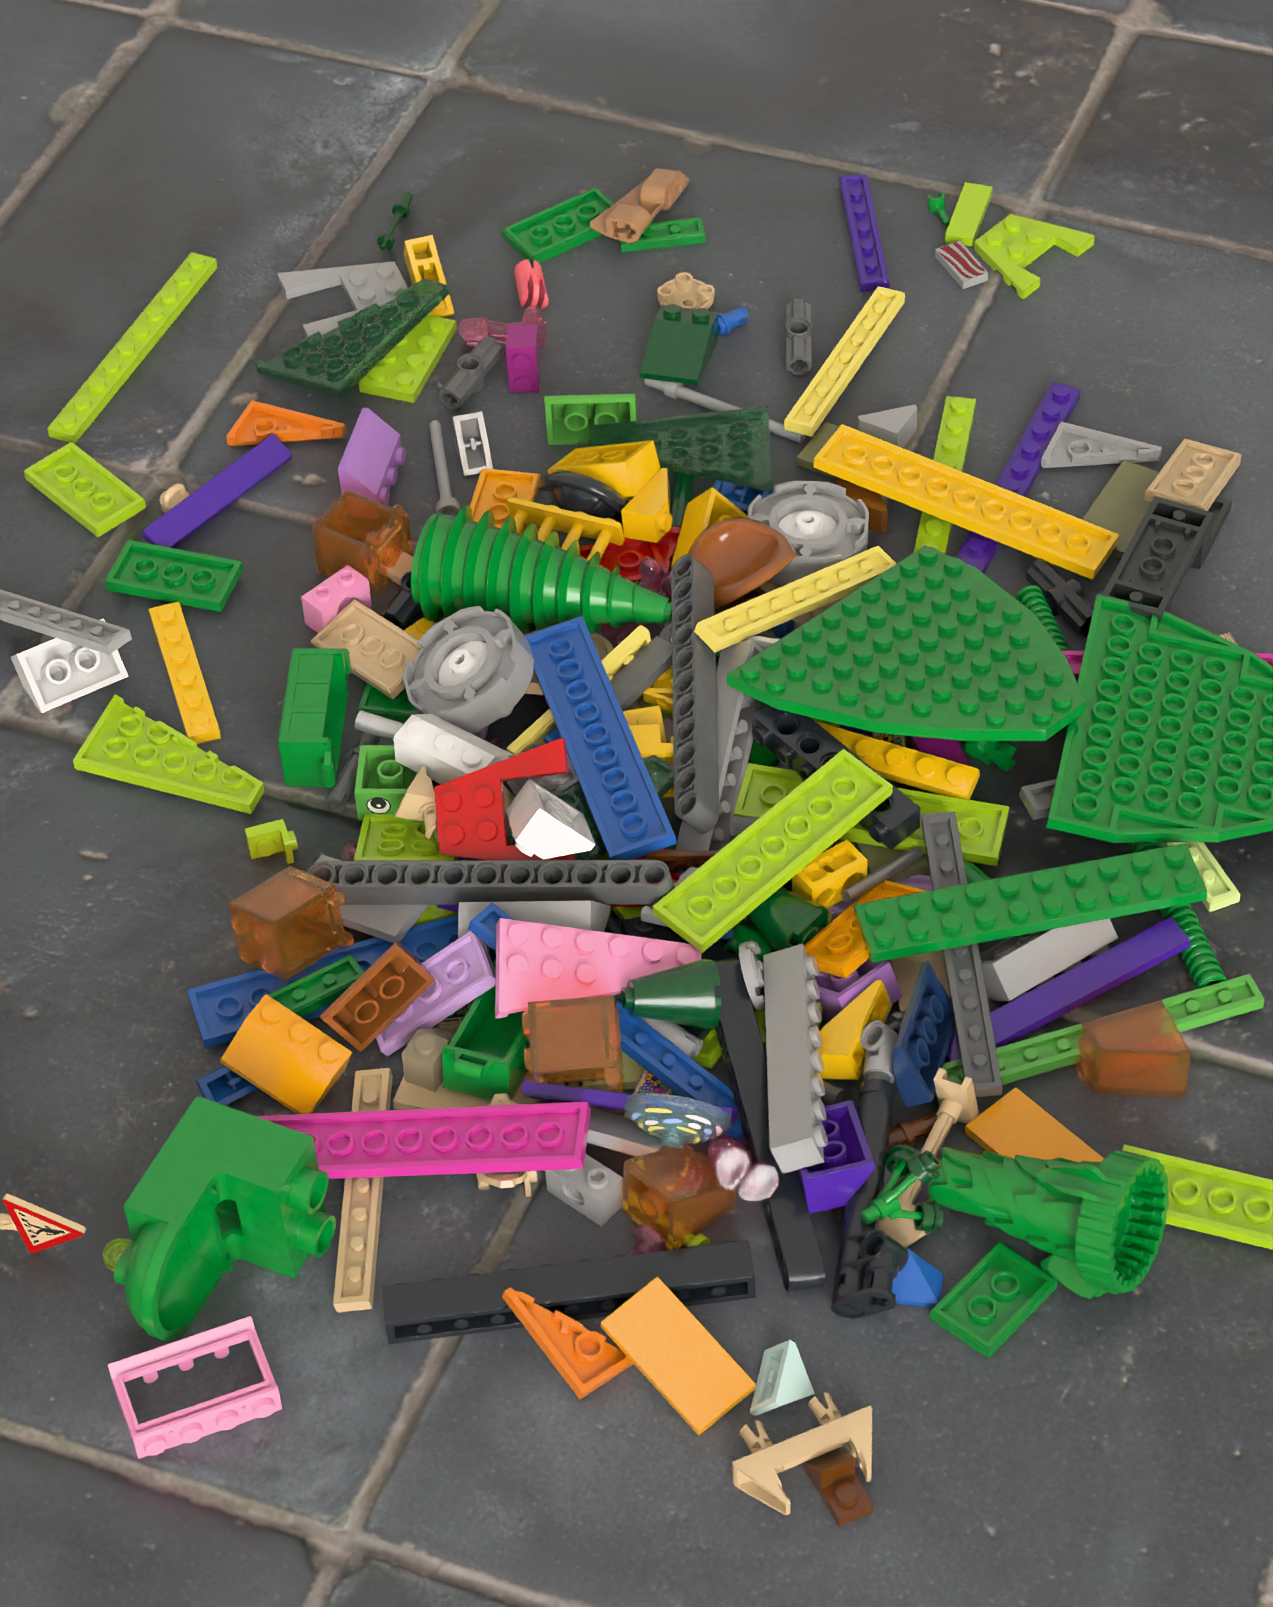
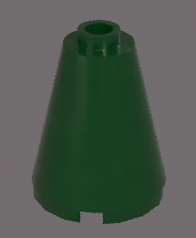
(789, 919)
(677, 995)

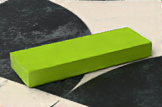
(968, 214)

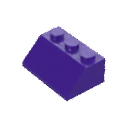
(845, 1161)

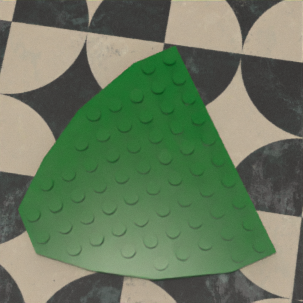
(922, 656)
(1167, 735)

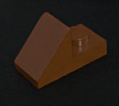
(839, 1486)

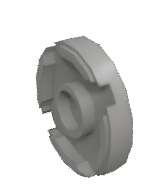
(753, 972)

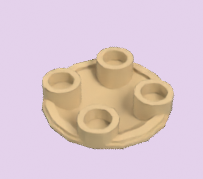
(686, 292)

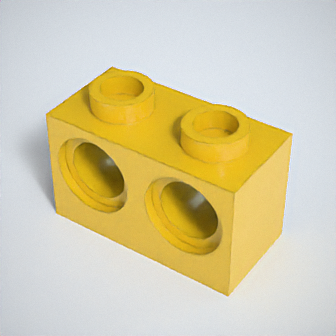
(830, 874)

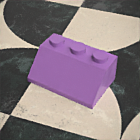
(371, 458)

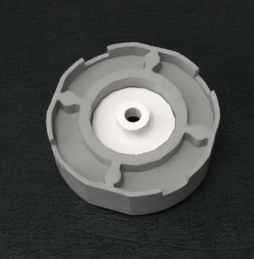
(818, 523)
(470, 669)

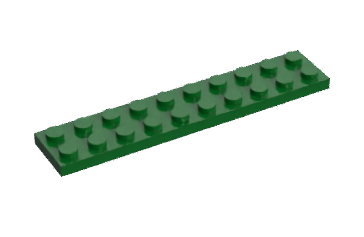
(1029, 902)

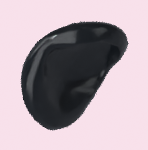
(583, 494)

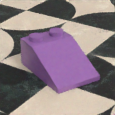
(840, 992)

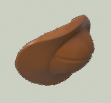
(741, 556)

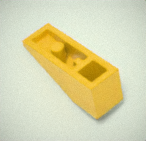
(424, 263)
(649, 513)
(841, 1047)

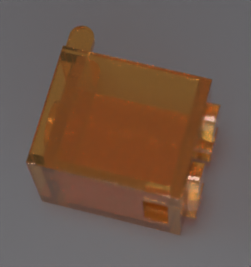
(362, 536)
(288, 922)
(574, 1041)

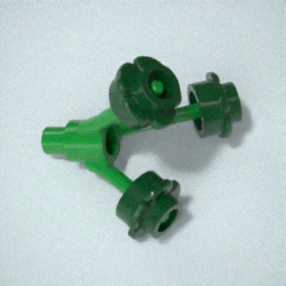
(912, 1165)

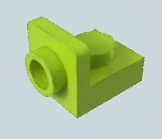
(271, 839)

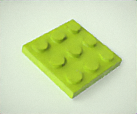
(396, 839)

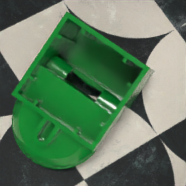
(218, 1196)

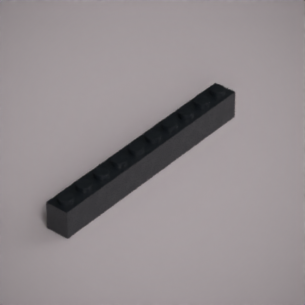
(575, 1289)

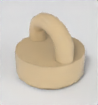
(172, 497)

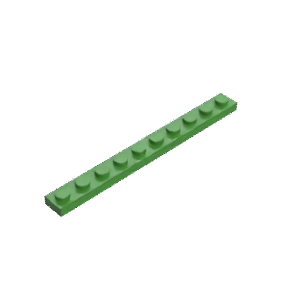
(1061, 1046)

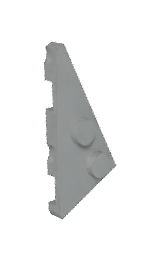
(1084, 446)

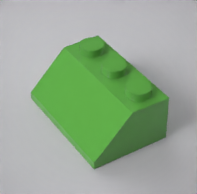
(571, 415)

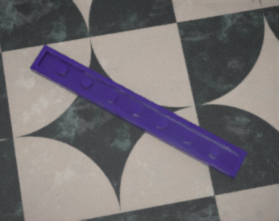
(1083, 983)

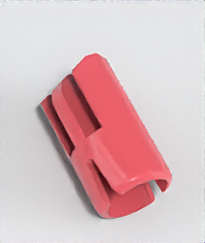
(530, 284)

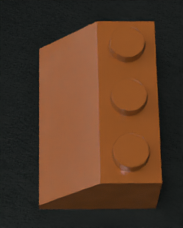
(378, 996)

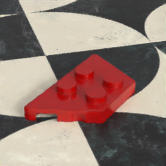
(633, 551)

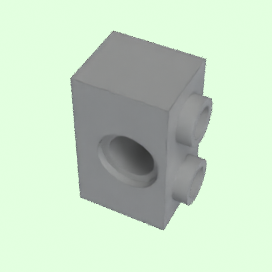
(590, 1190)

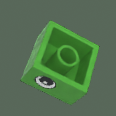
(380, 781)

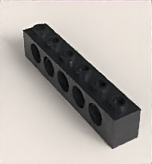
(808, 746)

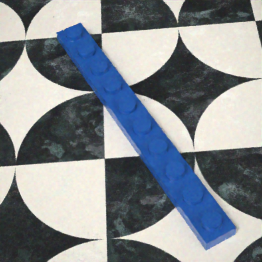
(642, 1042)

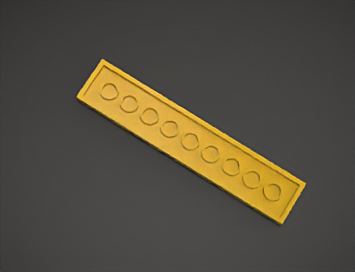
(967, 501)

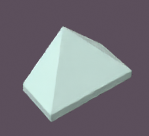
(780, 1379)

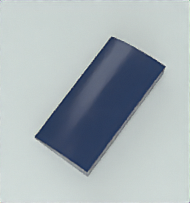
(923, 1038)

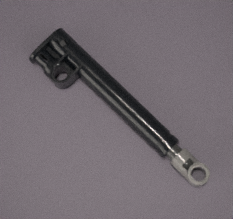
(867, 1256)

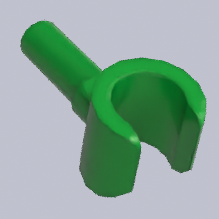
(937, 205)

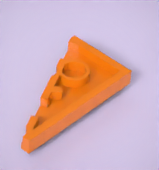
(262, 420)
(575, 1352)

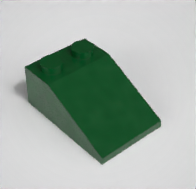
(680, 344)

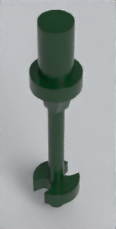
(400, 210)

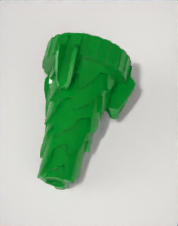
(1092, 1216)

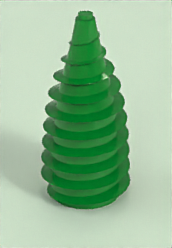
(527, 579)

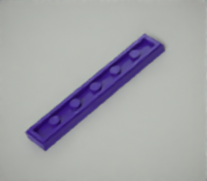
(863, 232)
(218, 493)
(595, 1098)

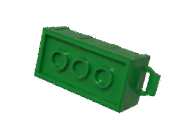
(314, 716)
(486, 1051)

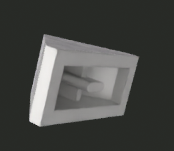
(892, 425)
(471, 443)

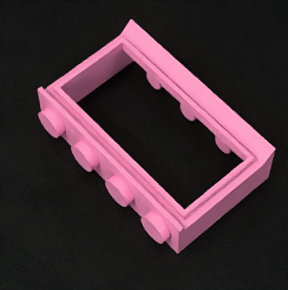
(204, 1418)

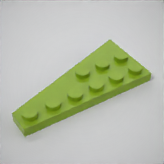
(155, 756)

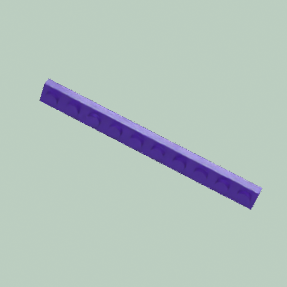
(1024, 464)

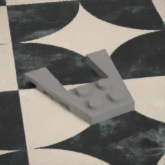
(362, 284)

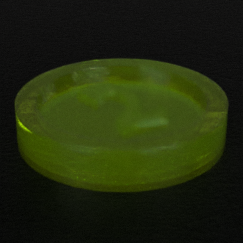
(113, 1252)

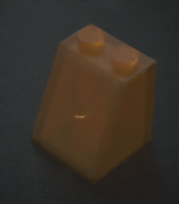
(1134, 1053)
(674, 1193)

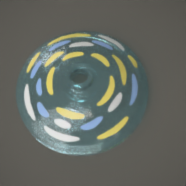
(676, 1118)

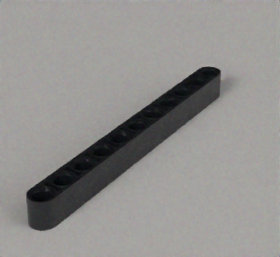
(747, 1073)

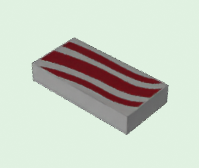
(961, 265)

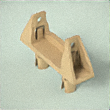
(420, 803)
(758, 1471)

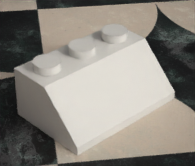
(65, 671)
(443, 748)
(547, 824)

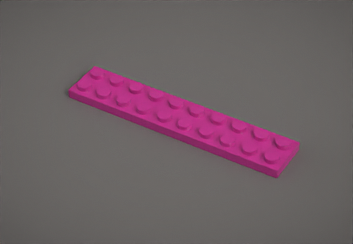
(446, 1139)

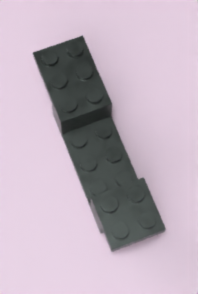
(1162, 551)

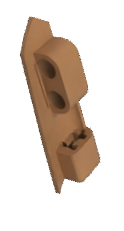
(638, 208)

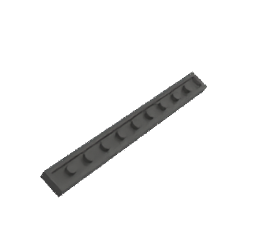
(963, 963)

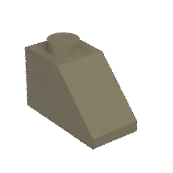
(424, 1057)

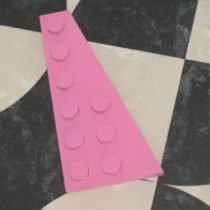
(570, 963)

